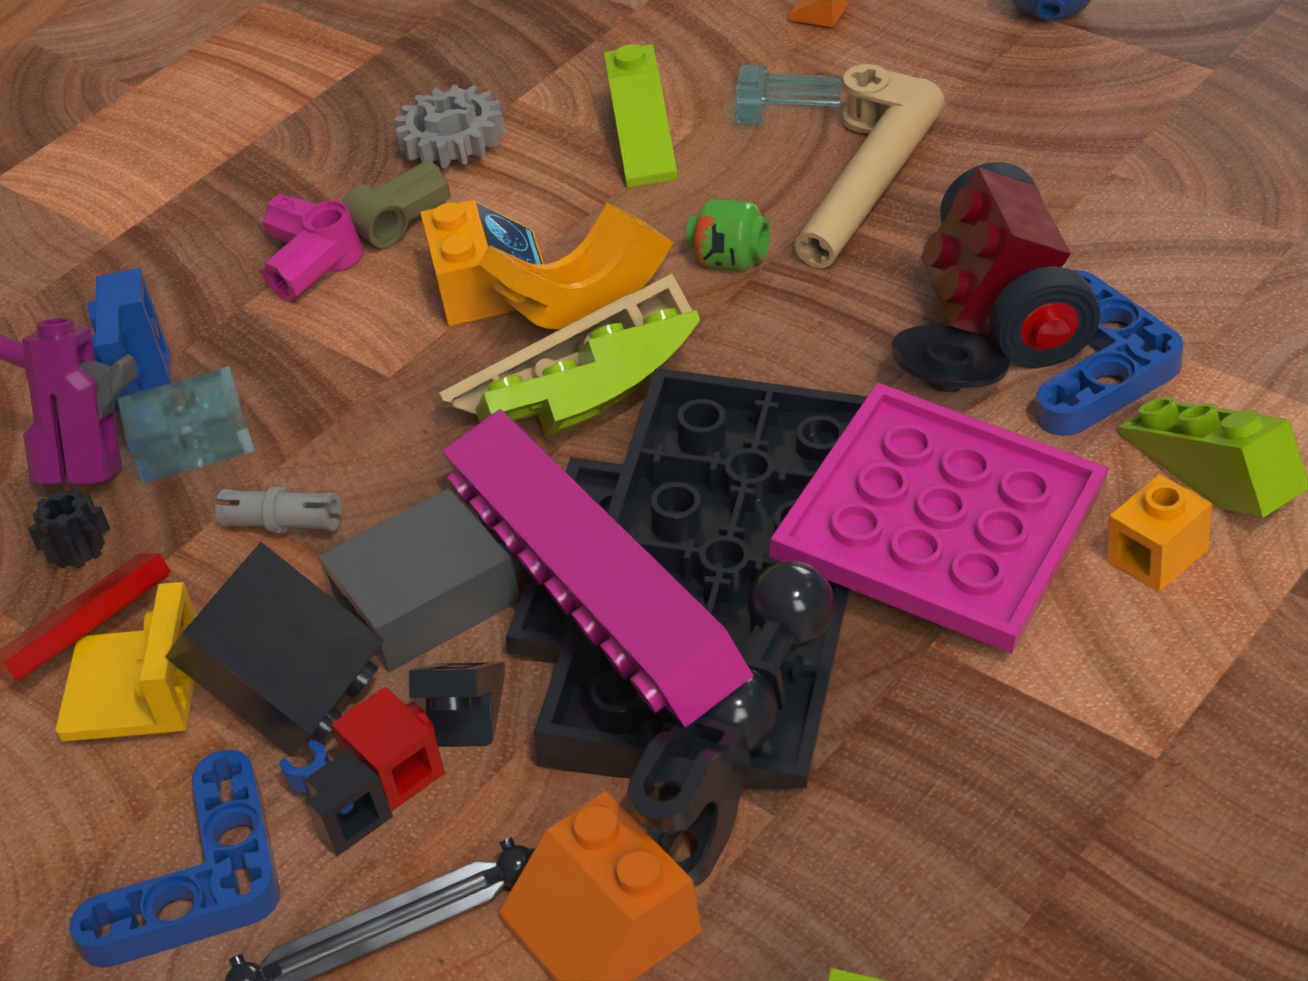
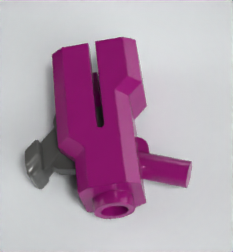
(69, 403)

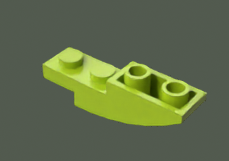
(610, 370)

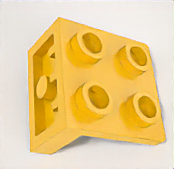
(124, 681)

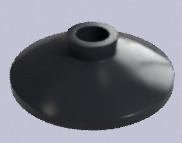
(949, 357)

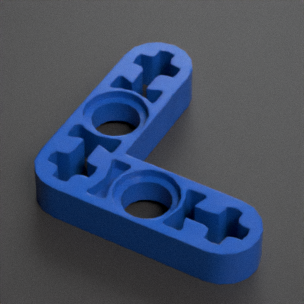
(1142, 354)
(210, 885)

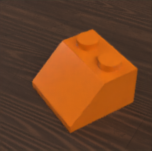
(600, 898)

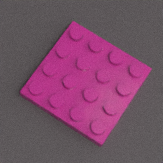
(941, 515)

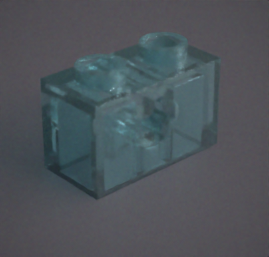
(185, 424)

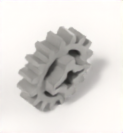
(449, 125)

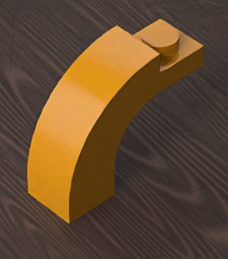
(608, 264)

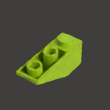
(1225, 455)

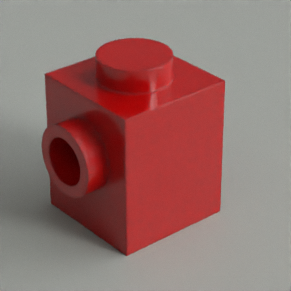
(393, 743)

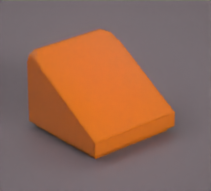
(818, 12)

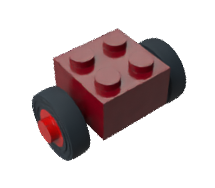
(1003, 271)

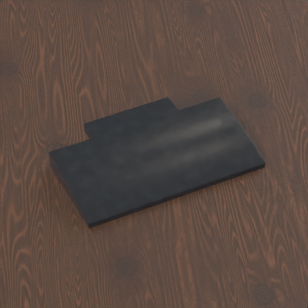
(703, 496)

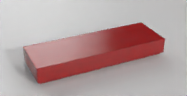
(81, 615)

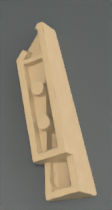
(566, 342)

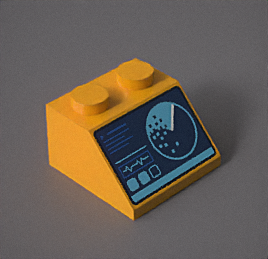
(457, 242)

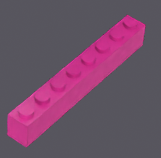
(596, 570)

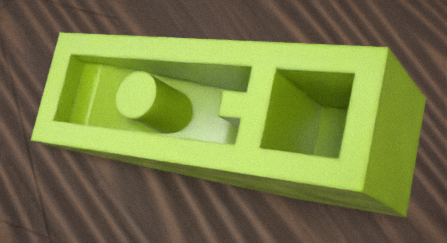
(640, 115)

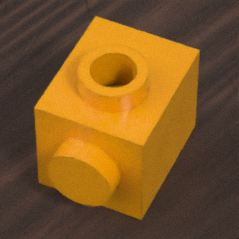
(1159, 532)

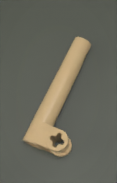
(896, 116)

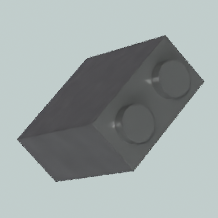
(422, 577)

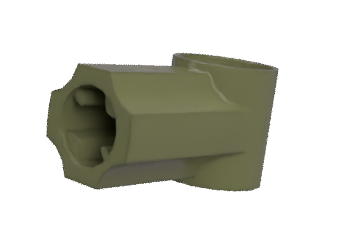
(385, 212)

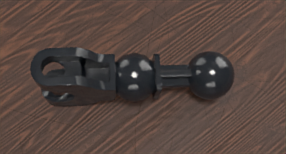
(708, 762)

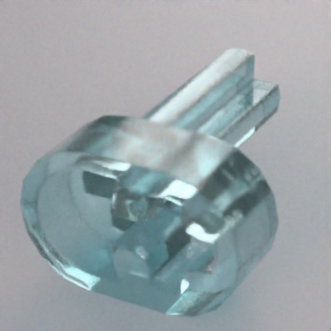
(759, 87)

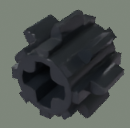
(69, 528)

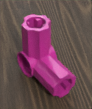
(318, 242)

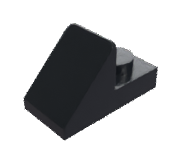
(460, 700)

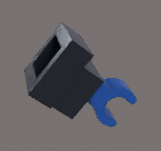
(345, 796)

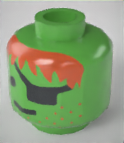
(728, 235)

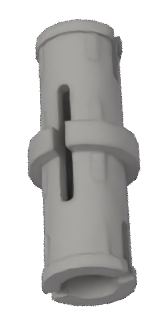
(278, 509)

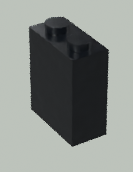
(277, 651)

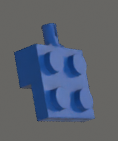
(129, 324)

